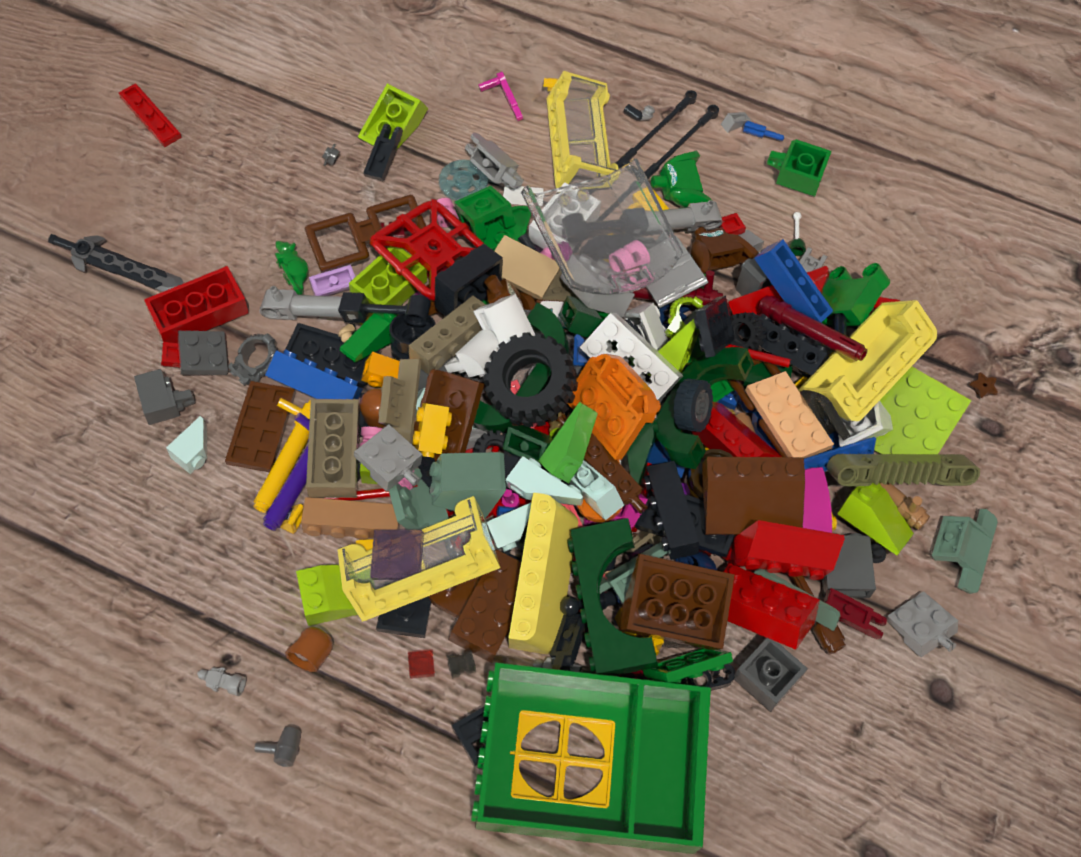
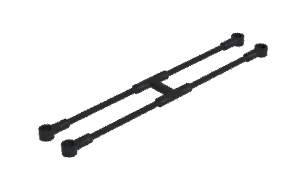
(625, 159)

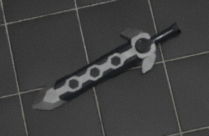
(89, 252)

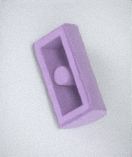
(332, 281)

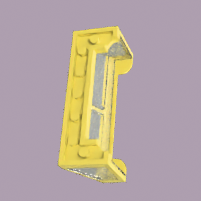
(578, 129)
(451, 555)

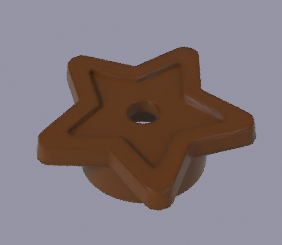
(980, 389)

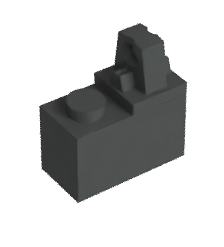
(159, 399)

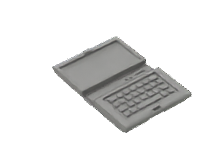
(679, 281)

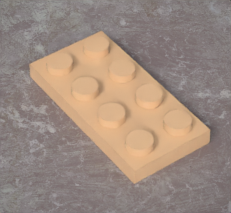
(789, 416)

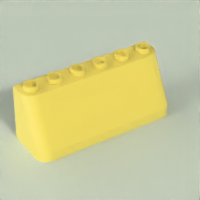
(894, 339)
(542, 576)

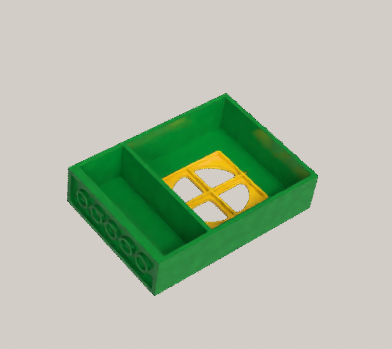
(650, 764)

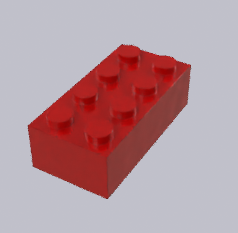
(197, 305)
(770, 608)

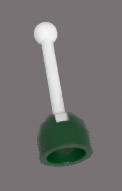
(797, 242)

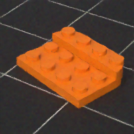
(619, 399)

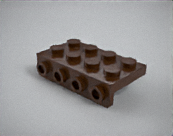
(462, 398)

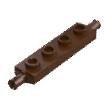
(613, 471)

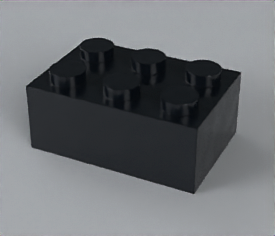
(466, 279)

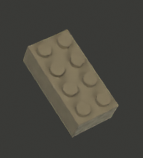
(331, 448)

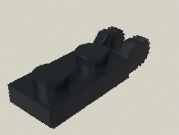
(383, 153)

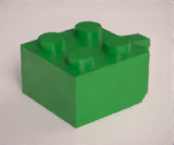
(801, 166)

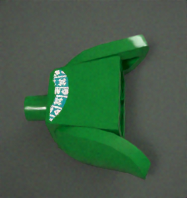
(681, 180)

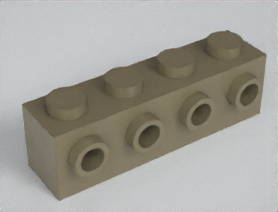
(447, 336)

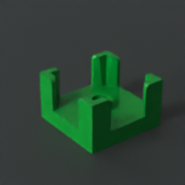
(483, 207)

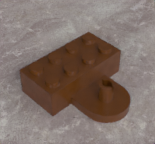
(482, 608)

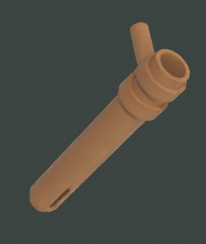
(908, 507)

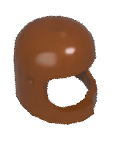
(370, 407)
(314, 646)

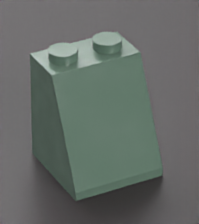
(468, 475)

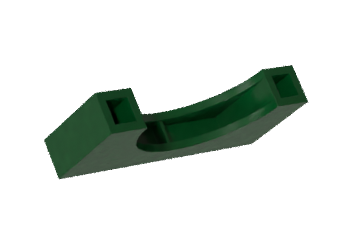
(594, 551)

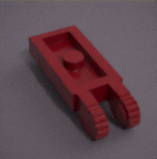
(855, 613)

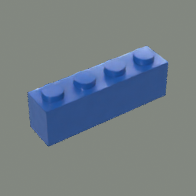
(792, 281)
(309, 379)

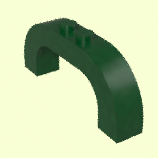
(541, 321)
(686, 448)

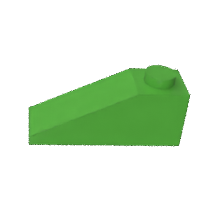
(570, 444)

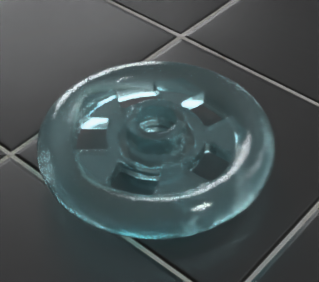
(462, 179)

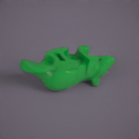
(293, 266)

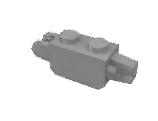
(493, 161)

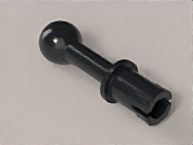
(571, 606)

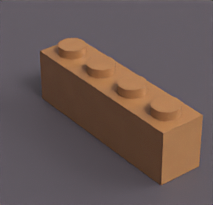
(346, 518)

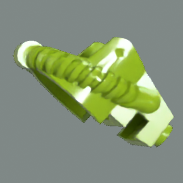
(675, 321)

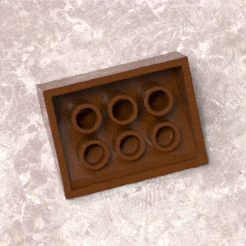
(750, 490)
(677, 602)

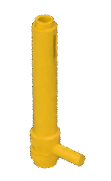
(285, 460)

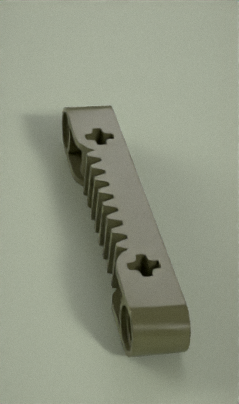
(900, 468)

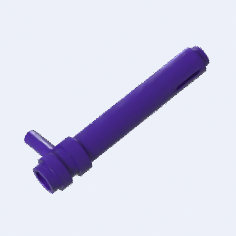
(291, 488)

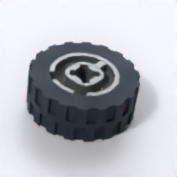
(693, 405)

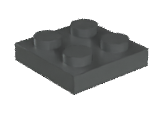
(202, 353)

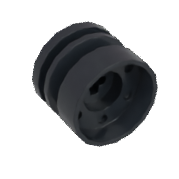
(403, 334)

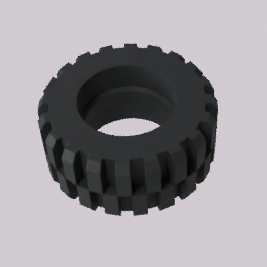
(514, 356)

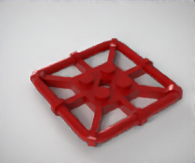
(419, 244)

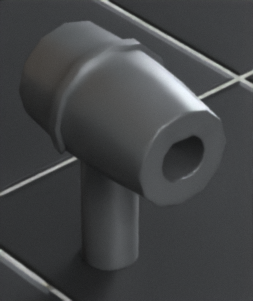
(286, 748)

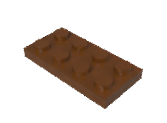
(259, 427)

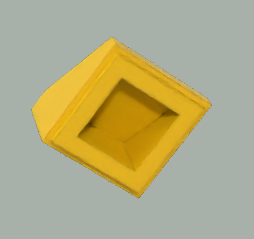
(293, 519)

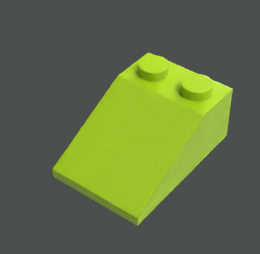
(396, 109)
(680, 347)
(877, 516)
(323, 594)

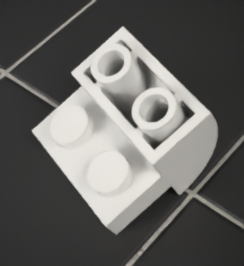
(504, 318)
(474, 354)

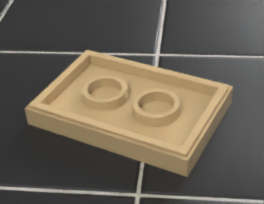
(526, 268)

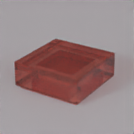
(421, 664)

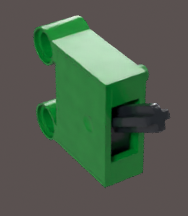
(851, 297)

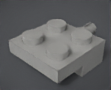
(389, 458)
(924, 624)

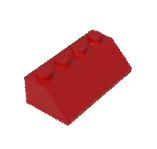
(732, 435)
(788, 549)

